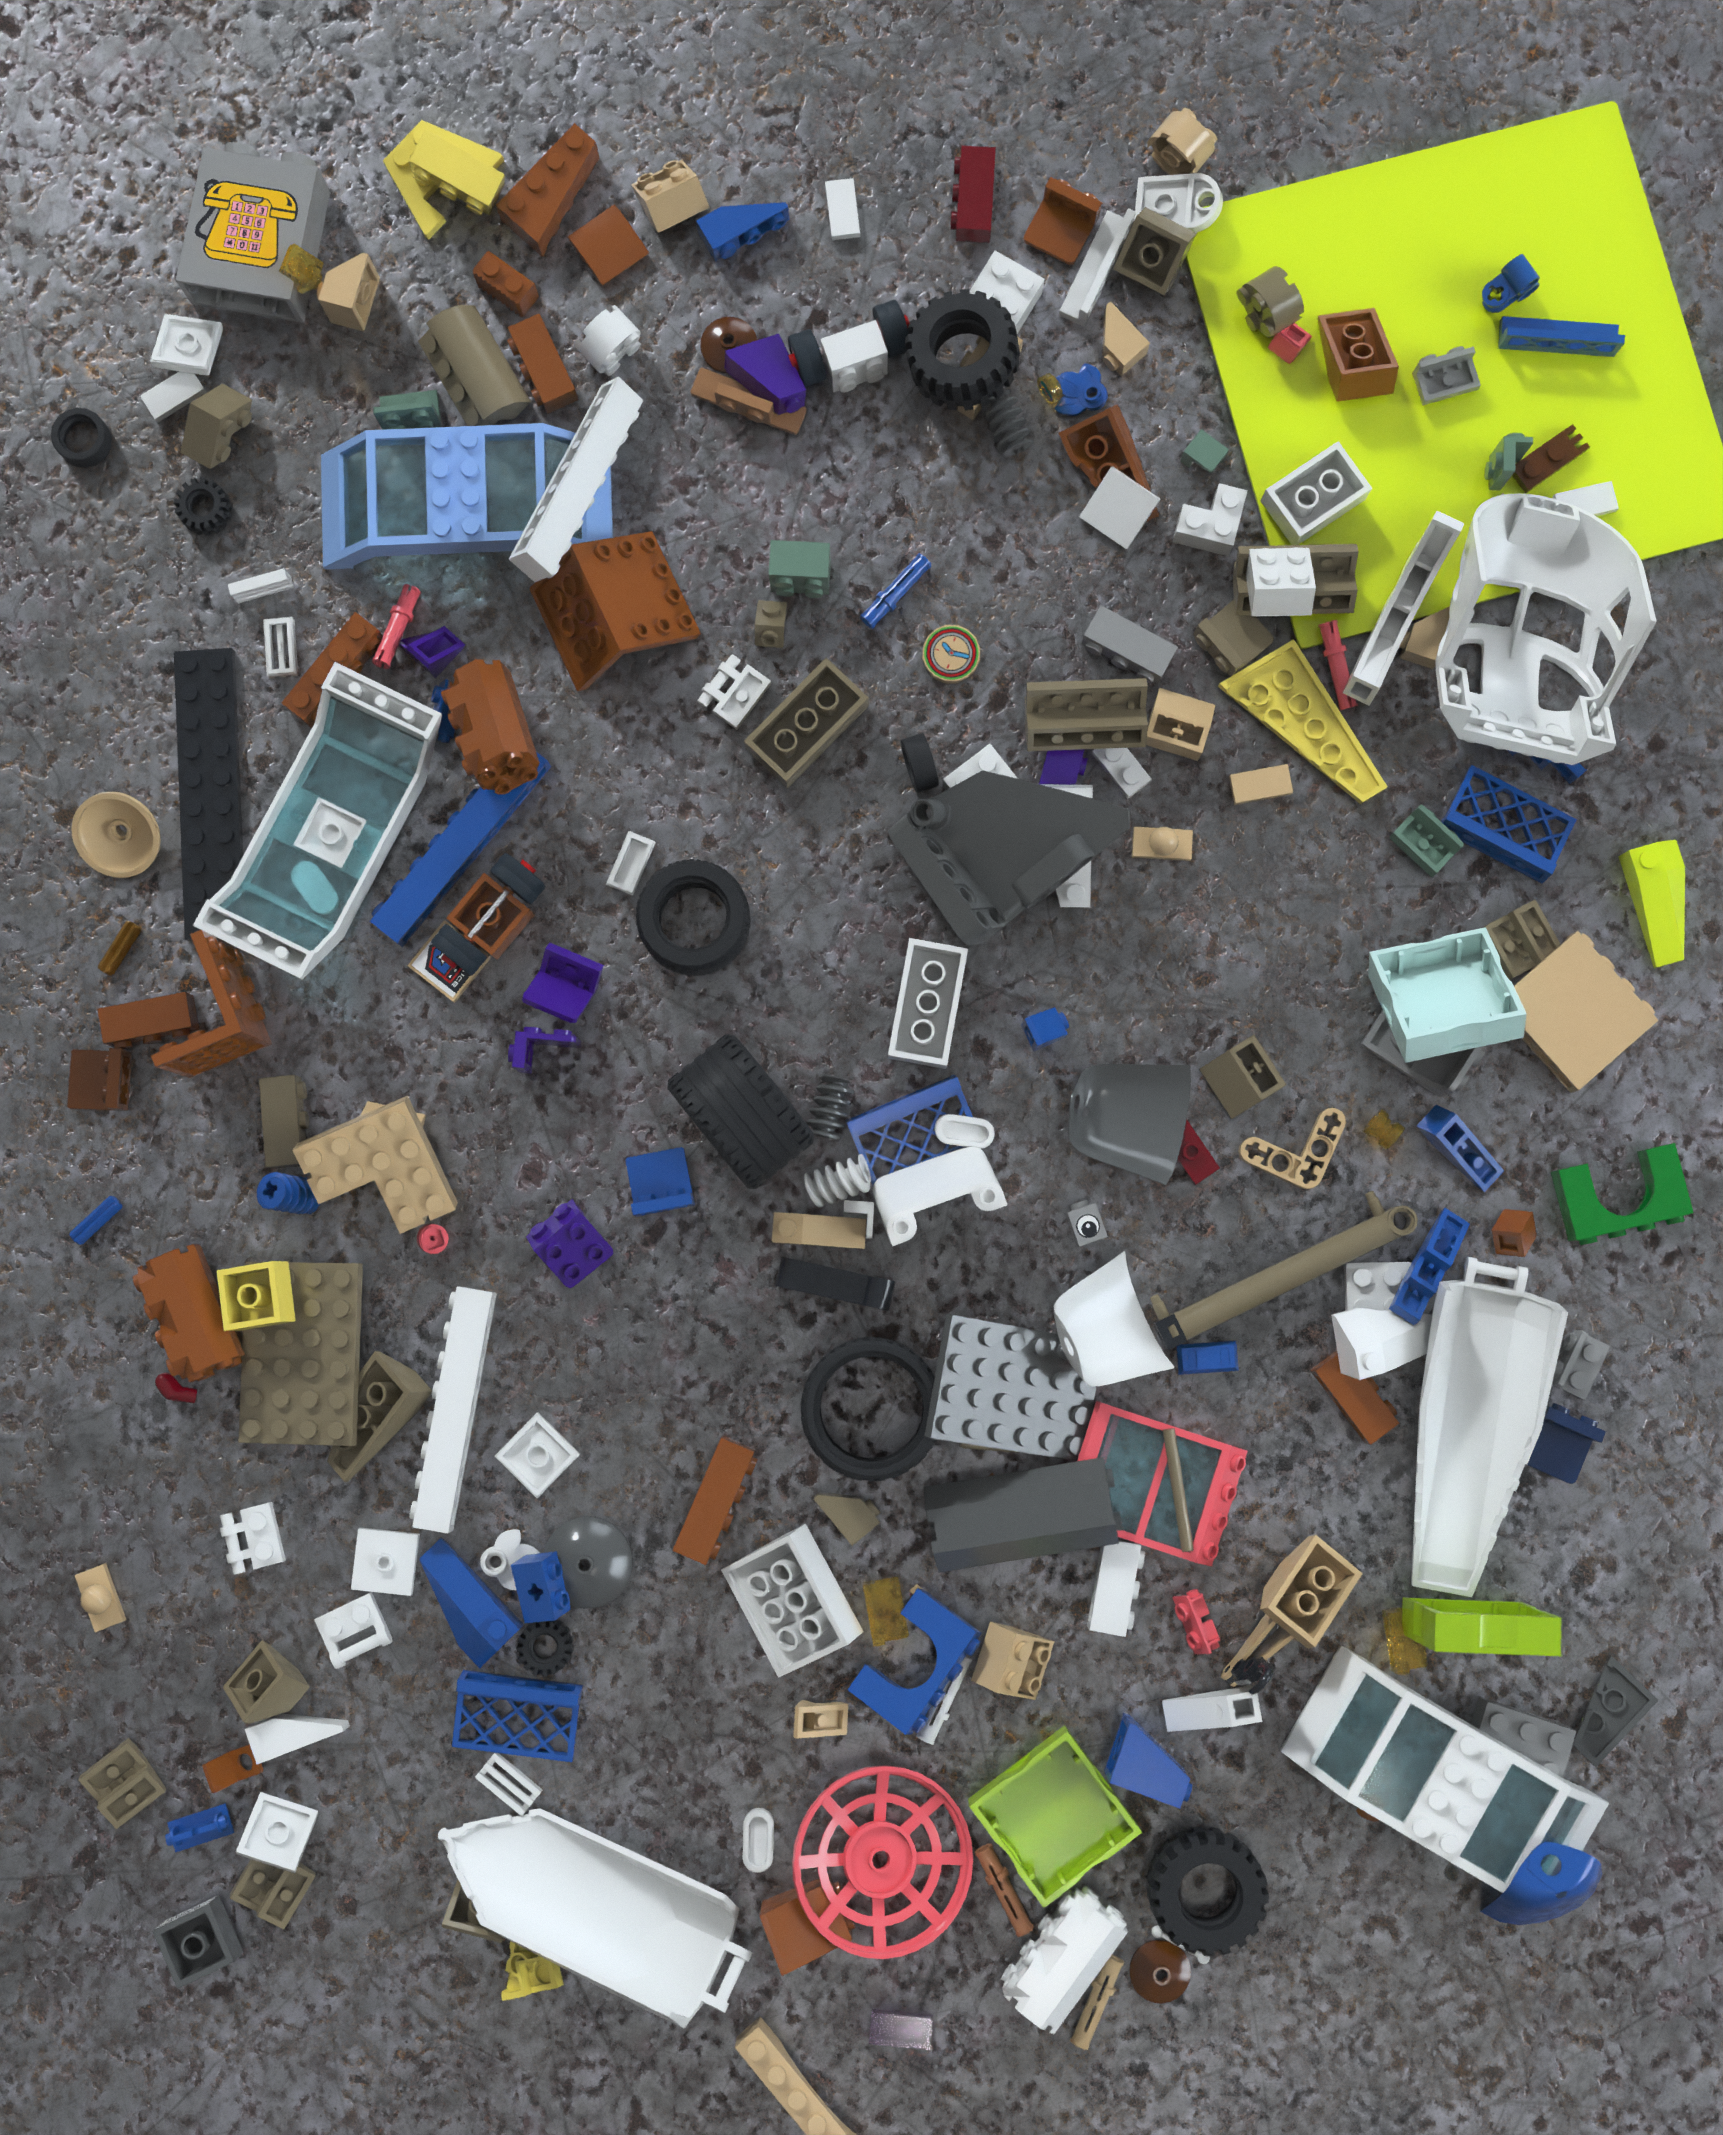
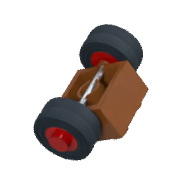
(489, 915)

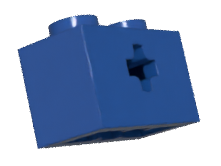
(540, 1587)

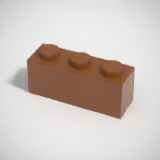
(541, 364)
(148, 1020)
(1356, 1400)

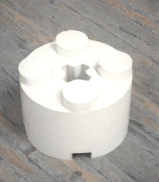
(608, 340)

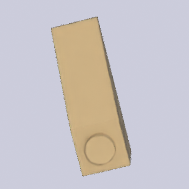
(819, 1230)

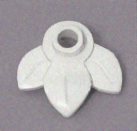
(509, 1550)

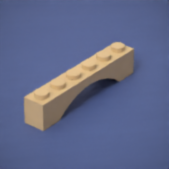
(781, 2076)

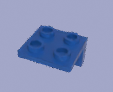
(659, 1182)

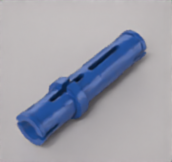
(887, 599)

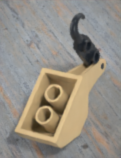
(1302, 1600)

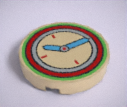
(951, 654)

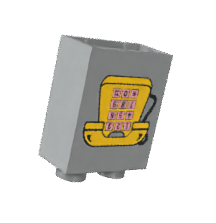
(241, 228)

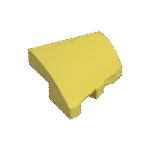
(529, 1973)

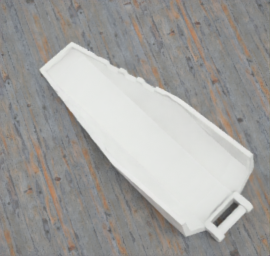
(1478, 1418)

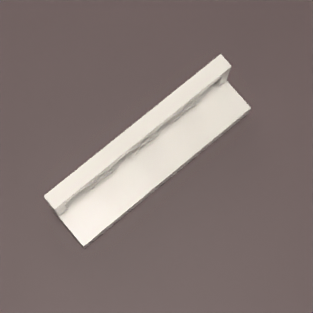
(1096, 267)

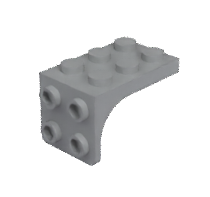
(1437, 1074)

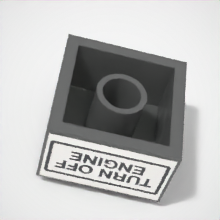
(198, 1941)

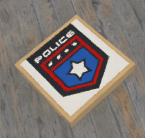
(438, 973)

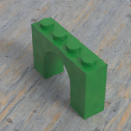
(1664, 1198)

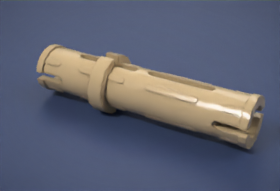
(1083, 2034)

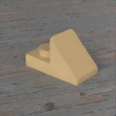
(820, 1719)

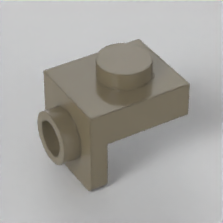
(770, 623)

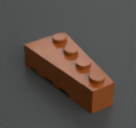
(549, 189)

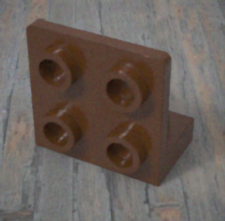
(99, 1079)

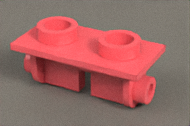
(1200, 1636)

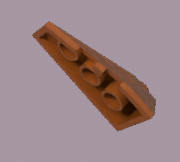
(1104, 443)

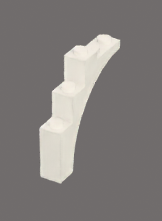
(1401, 607)

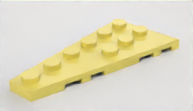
(1296, 707)

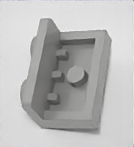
(1446, 375)

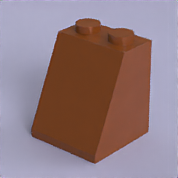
(790, 1931)

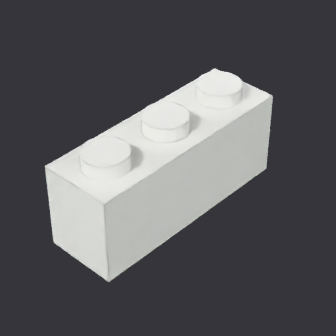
(1115, 1588)

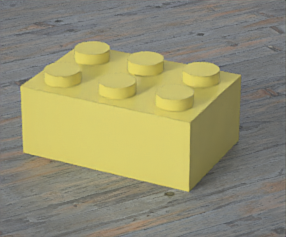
(456, 173)

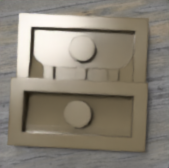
(1522, 939)
(122, 1783)
(272, 1890)

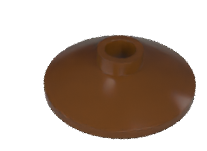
(712, 340)
(1157, 1956)

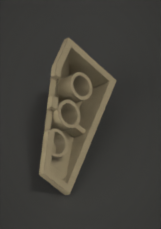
(386, 1402)

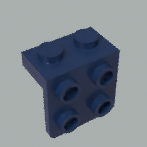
(1564, 1443)

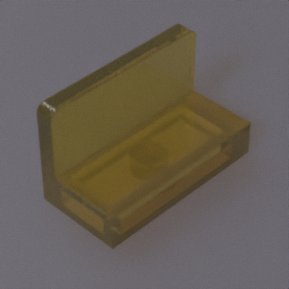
(884, 1607)
(1402, 1651)

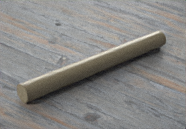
(1178, 1490)

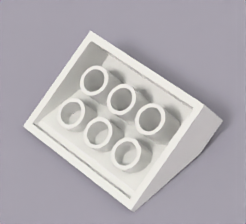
(792, 1601)

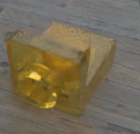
(302, 268)

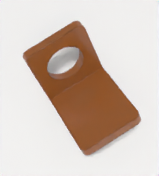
(228, 1769)

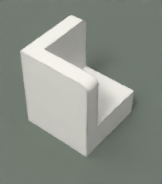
(862, 1210)

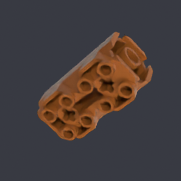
(492, 726)
(188, 1307)

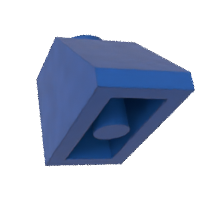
(1045, 1028)

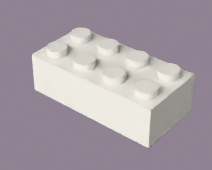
(927, 1003)

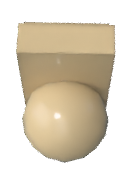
(1162, 843)
(100, 1597)

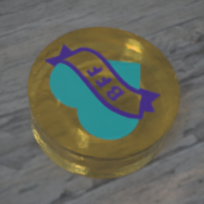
(1049, 388)

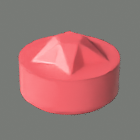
(432, 1238)

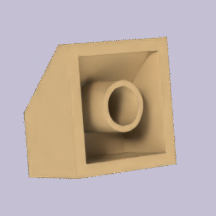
(349, 292)

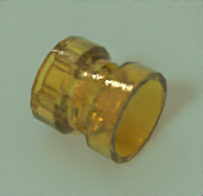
(1381, 1127)

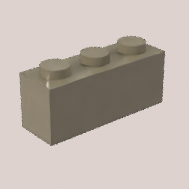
(282, 1118)

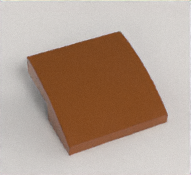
(608, 245)

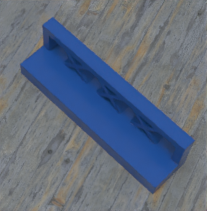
(1559, 336)

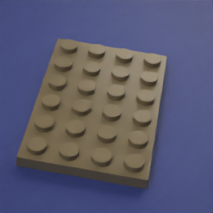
(305, 1372)

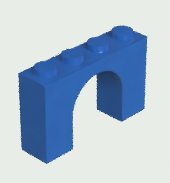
(953, 1641)

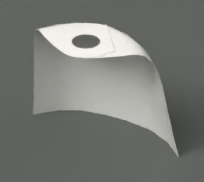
(1106, 1328)

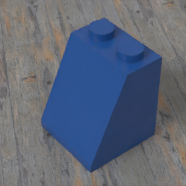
(1145, 1766)

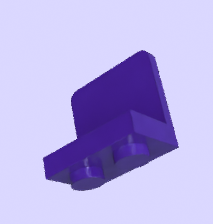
(563, 984)
(523, 1048)
(569, 1244)

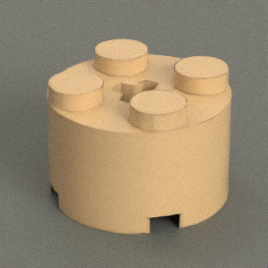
(1182, 143)

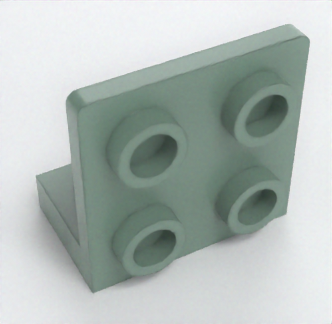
(409, 410)

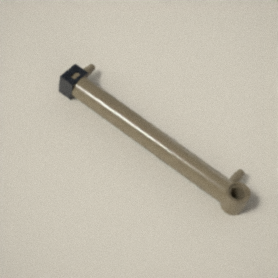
(1283, 1276)

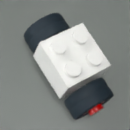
(852, 354)

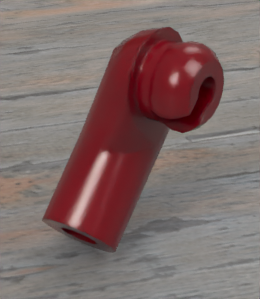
(172, 1390)

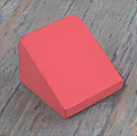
(1289, 342)

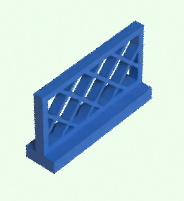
(1503, 847)
(903, 1107)
(520, 1690)

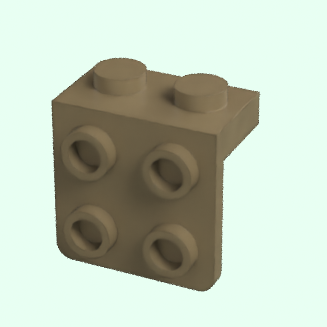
(1232, 639)

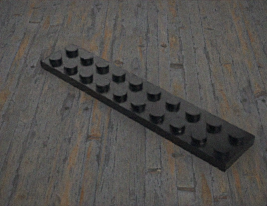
(207, 775)

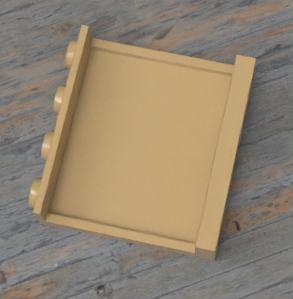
(1580, 1012)

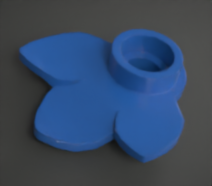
(1077, 388)

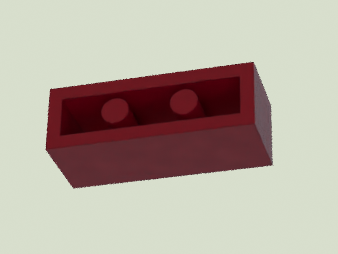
(973, 194)

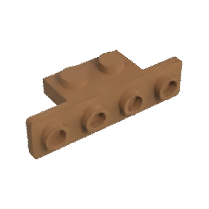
(736, 398)

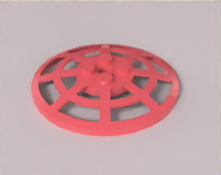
(898, 1869)

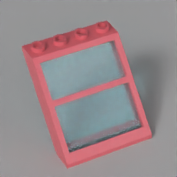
(1143, 1489)

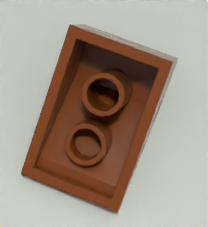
(1357, 354)

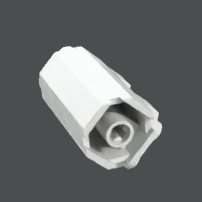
(1064, 1959)

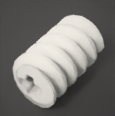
(838, 1183)

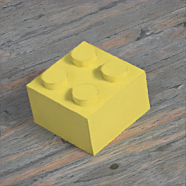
(256, 1295)

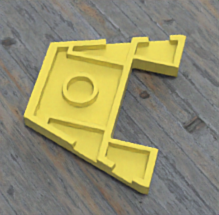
(415, 192)

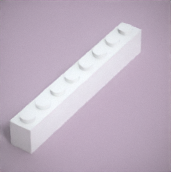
(576, 480)
(454, 1409)

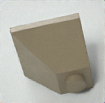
(265, 1685)

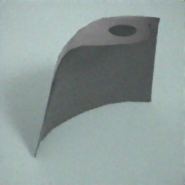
(1132, 1116)

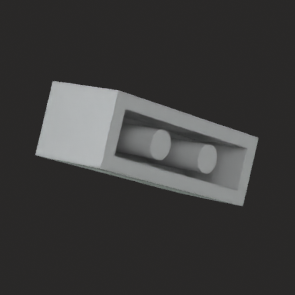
(1128, 645)

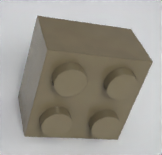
(1154, 251)

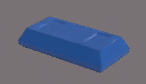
(1207, 1357)

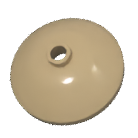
(105, 845)

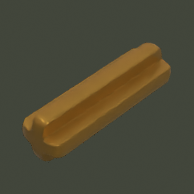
(119, 948)

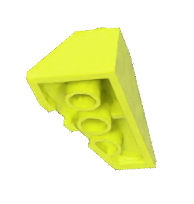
(1658, 893)

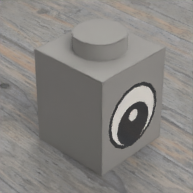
(1085, 1223)

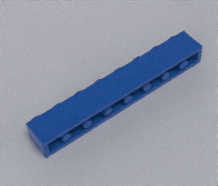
(448, 858)

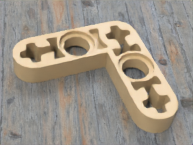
(1295, 1162)

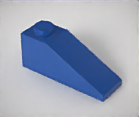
(1460, 1146)

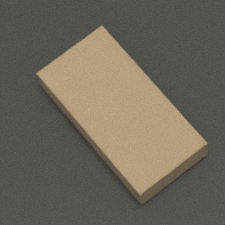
(1260, 784)

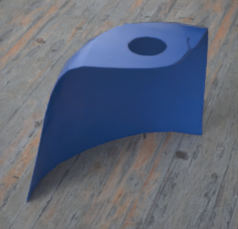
(1533, 1893)

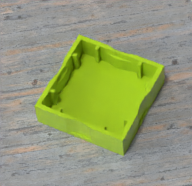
(1481, 1627)
(1054, 1816)

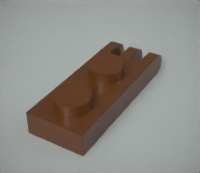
(1548, 459)

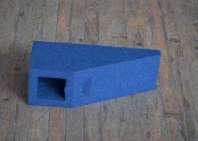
(739, 225)

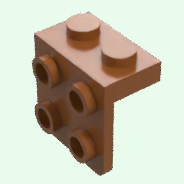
(1063, 221)

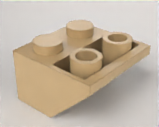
(670, 195)
(1179, 724)
(1012, 1661)

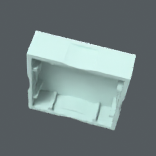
(1446, 995)

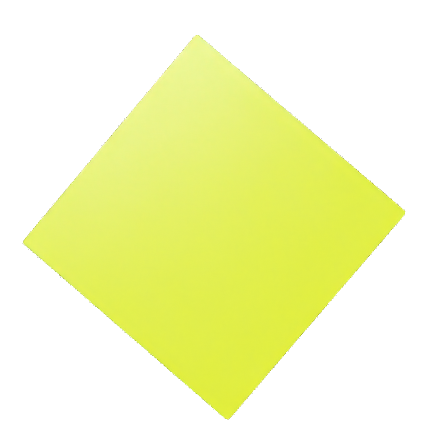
(1419, 247)

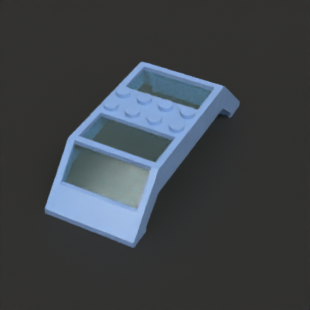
(443, 491)

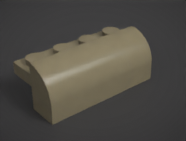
(473, 367)
(1333, 576)
(1086, 714)

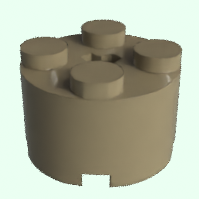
(1271, 302)

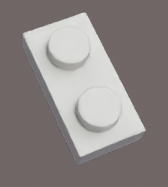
(1122, 769)

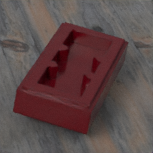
(1195, 1157)

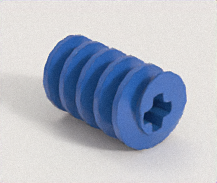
(286, 1194)

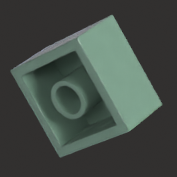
(799, 568)

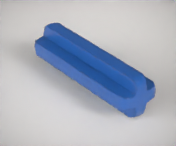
(95, 1220)

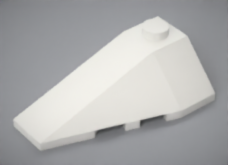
(1377, 1341)

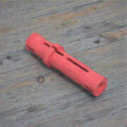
(401, 615)
(1337, 662)

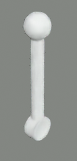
(1157, 1933)

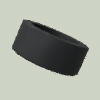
(68, 420)
(919, 762)

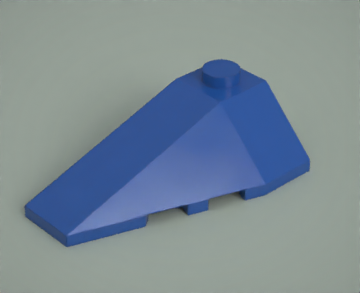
(471, 1608)

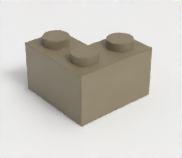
(212, 422)

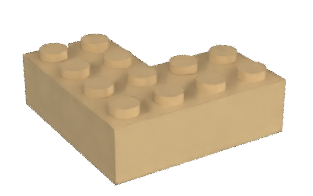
(381, 1148)

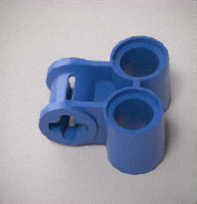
(1514, 283)

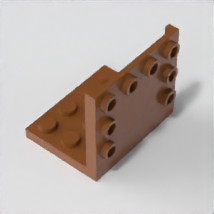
(612, 602)
(241, 1014)

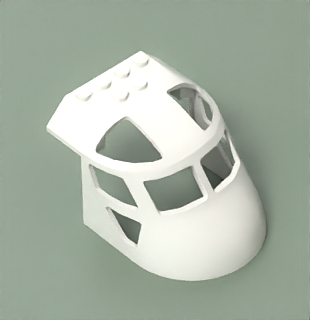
(1566, 556)

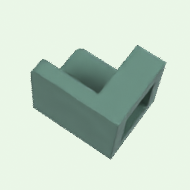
(1205, 452)

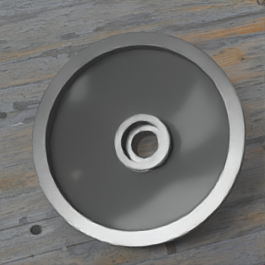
(608, 1557)

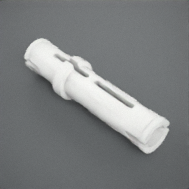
(930, 1731)

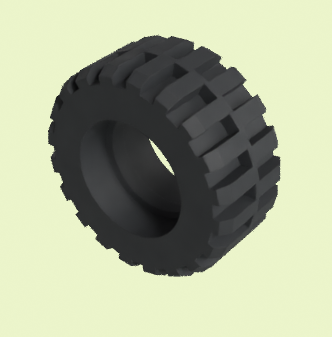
(955, 316)
(1236, 1920)

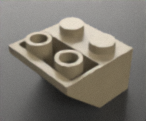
(1242, 1076)

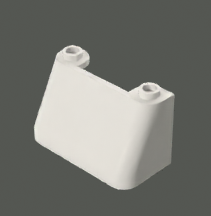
(933, 1183)

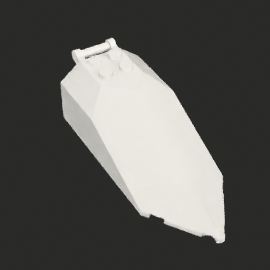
(599, 1911)

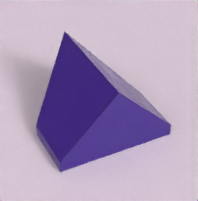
(433, 649)

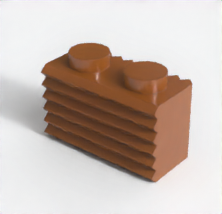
(505, 284)

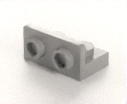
(1579, 1363)

